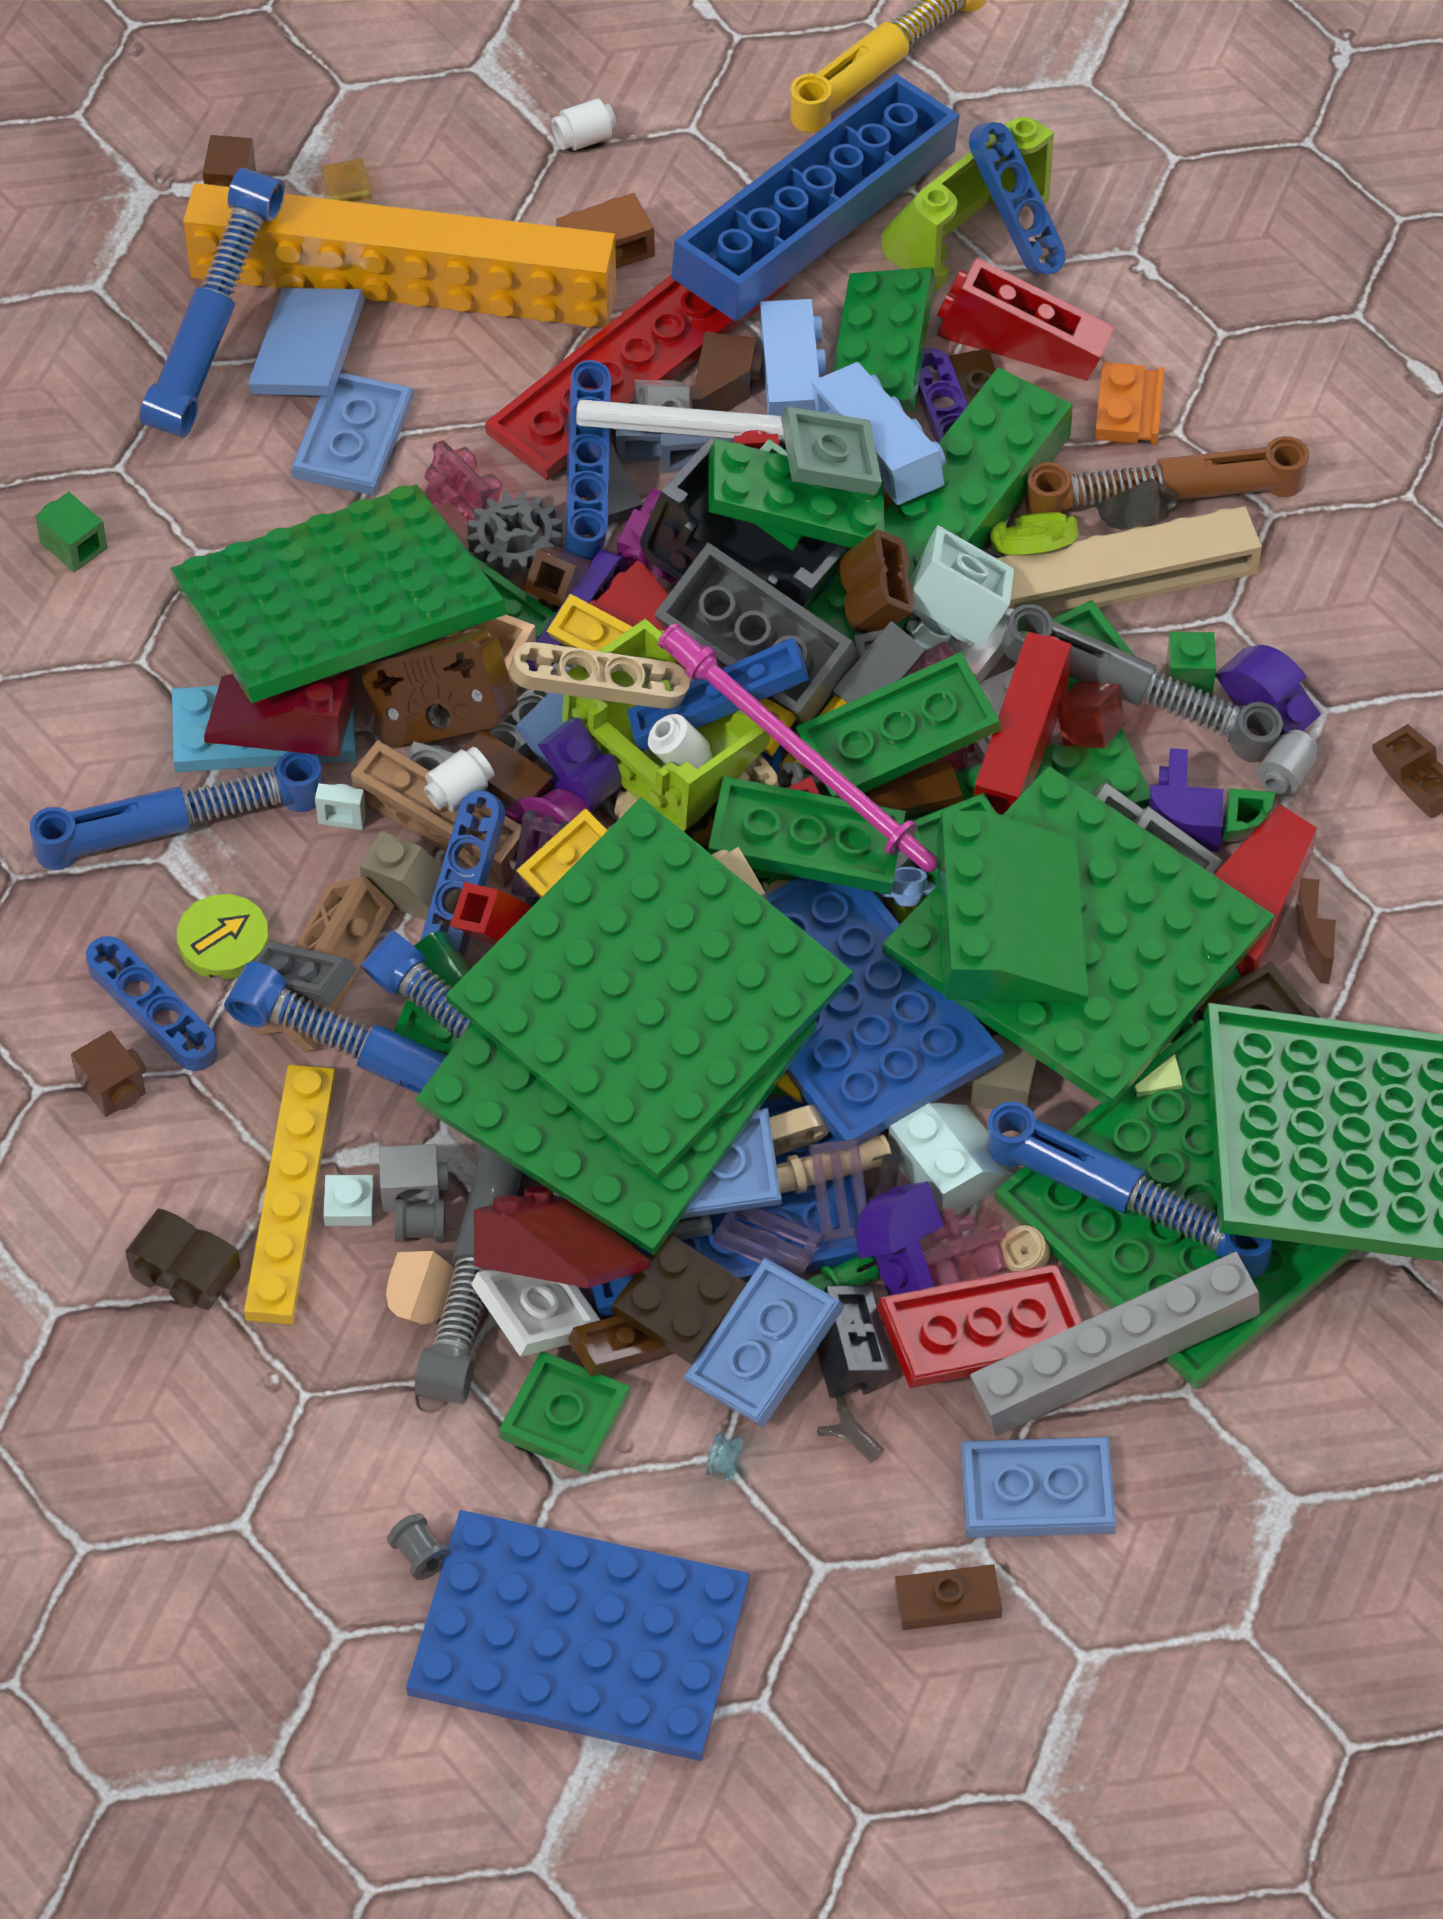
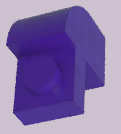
(1269, 677)
(580, 764)
(1190, 809)
(891, 1234)

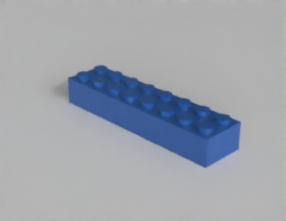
(814, 197)

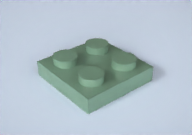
(831, 450)

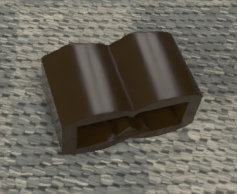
(182, 1259)

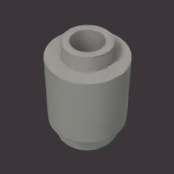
(1288, 763)

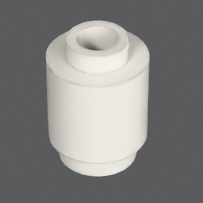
(584, 124)
(678, 741)
(457, 778)

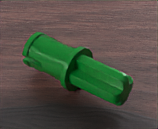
(845, 1274)

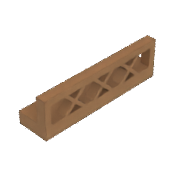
(396, 790)
(341, 931)

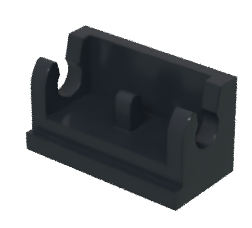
(855, 1344)

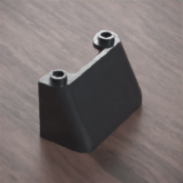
(683, 527)

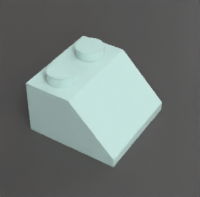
(961, 587)
(950, 1152)

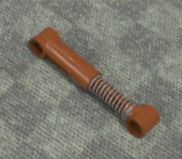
(1274, 468)

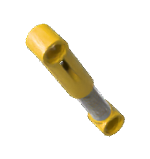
(820, 94)

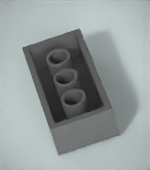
(744, 615)

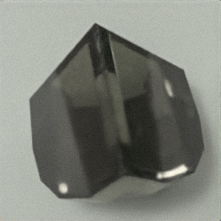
(1139, 506)

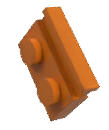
(1129, 403)

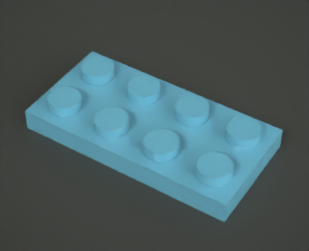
(190, 752)

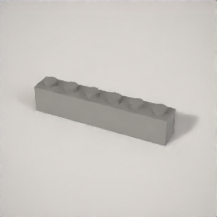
(1115, 1343)

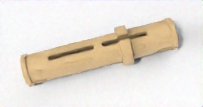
(797, 1172)

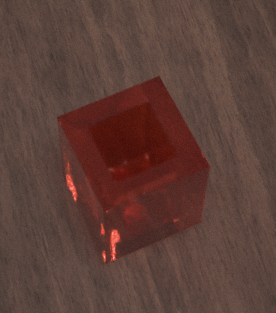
(1090, 715)

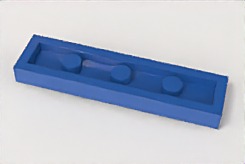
(758, 674)

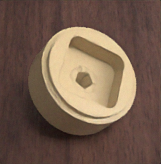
(1024, 1249)

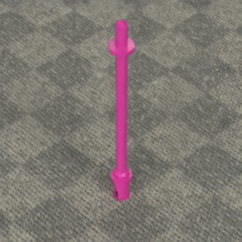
(702, 664)

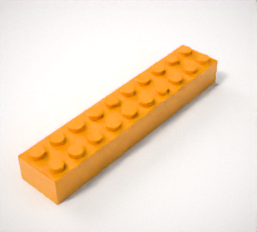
(417, 257)

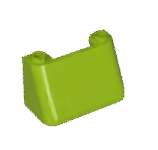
(917, 231)
(675, 791)

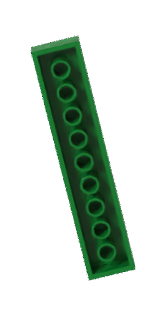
(985, 477)

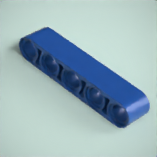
(587, 479)

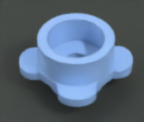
(909, 886)

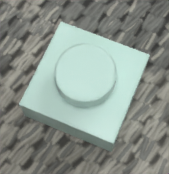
(340, 806)
(348, 1200)

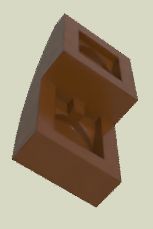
(1413, 767)
(1315, 933)

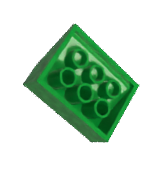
(1009, 910)

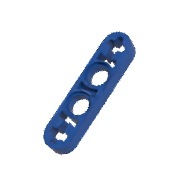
(1021, 195)
(452, 874)
(155, 1000)

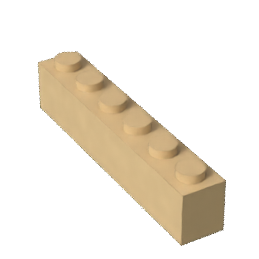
(1138, 562)

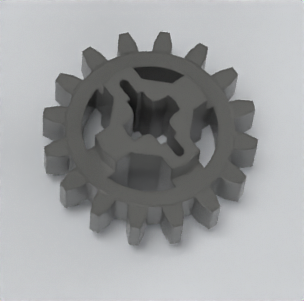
(513, 533)

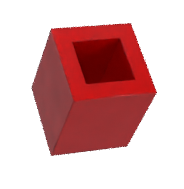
(486, 912)

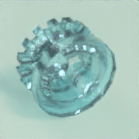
(723, 1455)

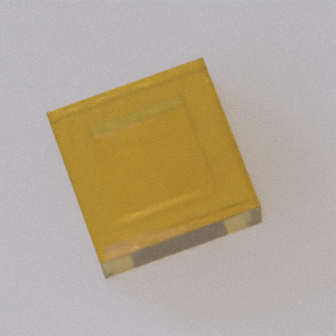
(346, 181)

